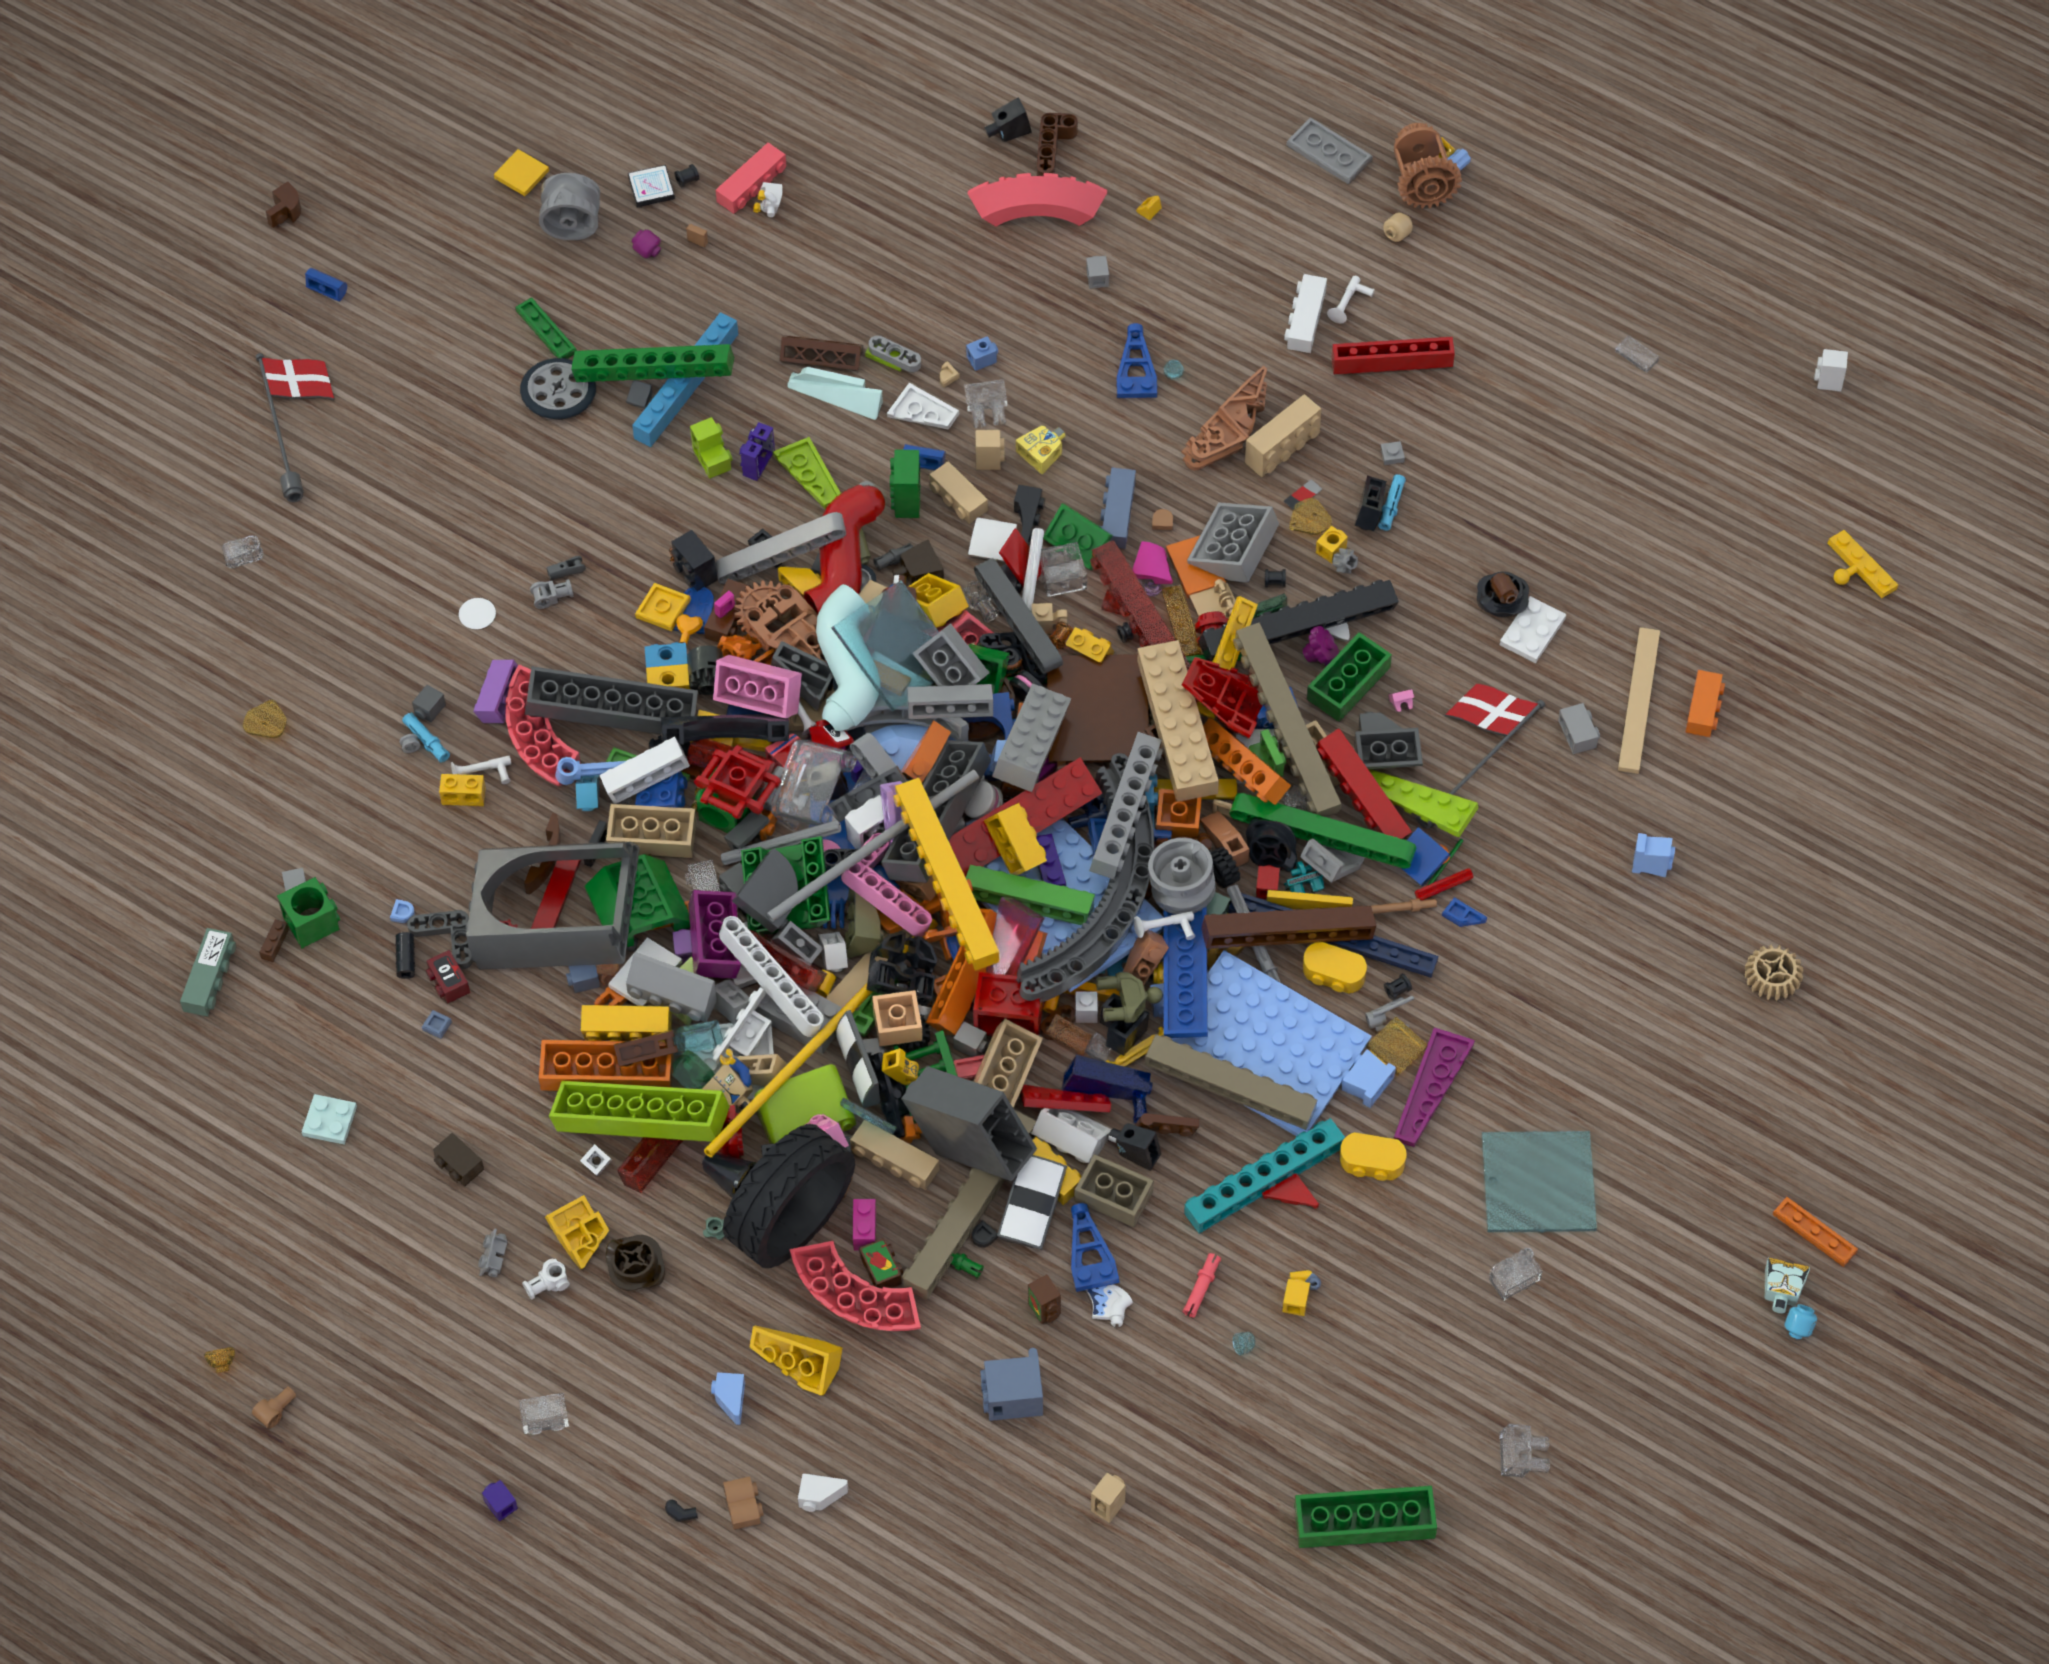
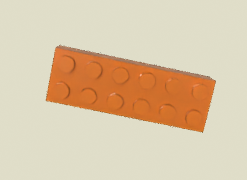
(598, 1064)

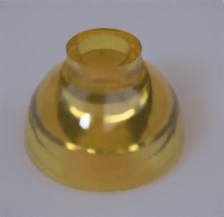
(220, 1358)

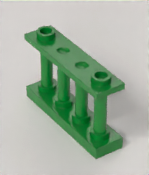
(939, 1046)

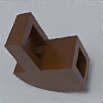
(286, 205)

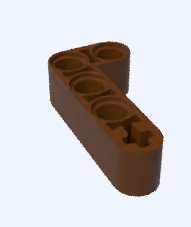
(1053, 127)

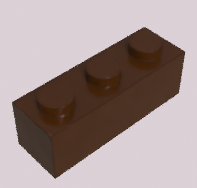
(274, 940)

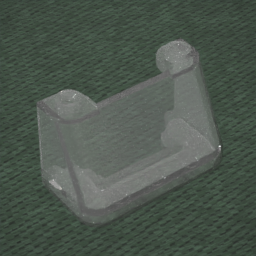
(809, 784)

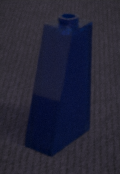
(1105, 1078)

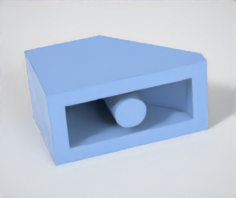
(729, 1394)

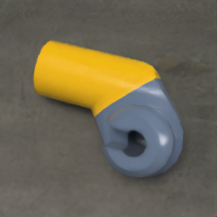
(1308, 1277)

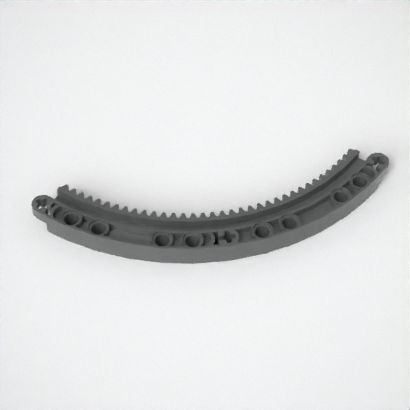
(1111, 919)

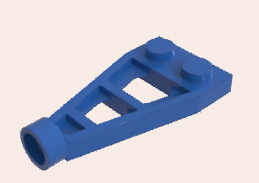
(1136, 386)
(1096, 1274)

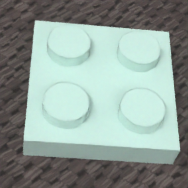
(329, 1119)

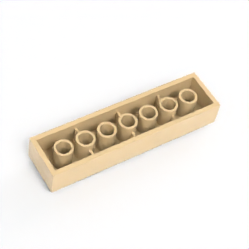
(1177, 721)

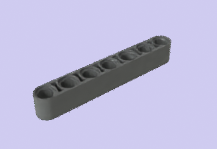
(1018, 616)

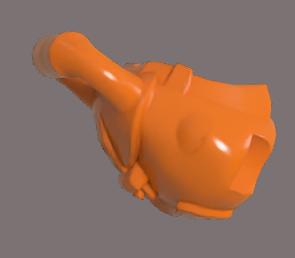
(739, 646)

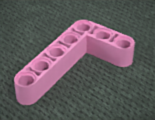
(862, 876)

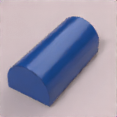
(325, 284)
(929, 457)

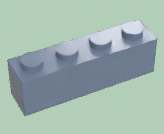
(1118, 504)

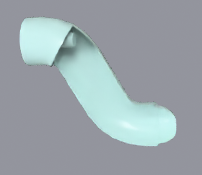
(855, 692)

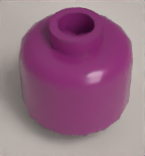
(646, 243)

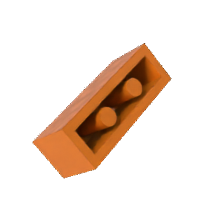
(1705, 703)

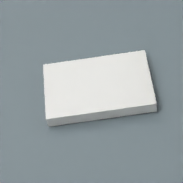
(651, 950)

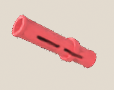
(1205, 1276)

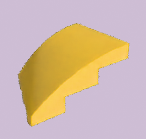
(578, 1229)

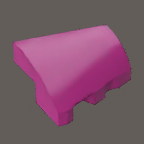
(1152, 564)

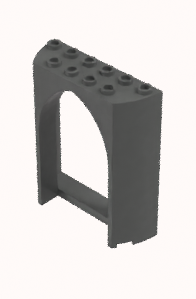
(503, 946)

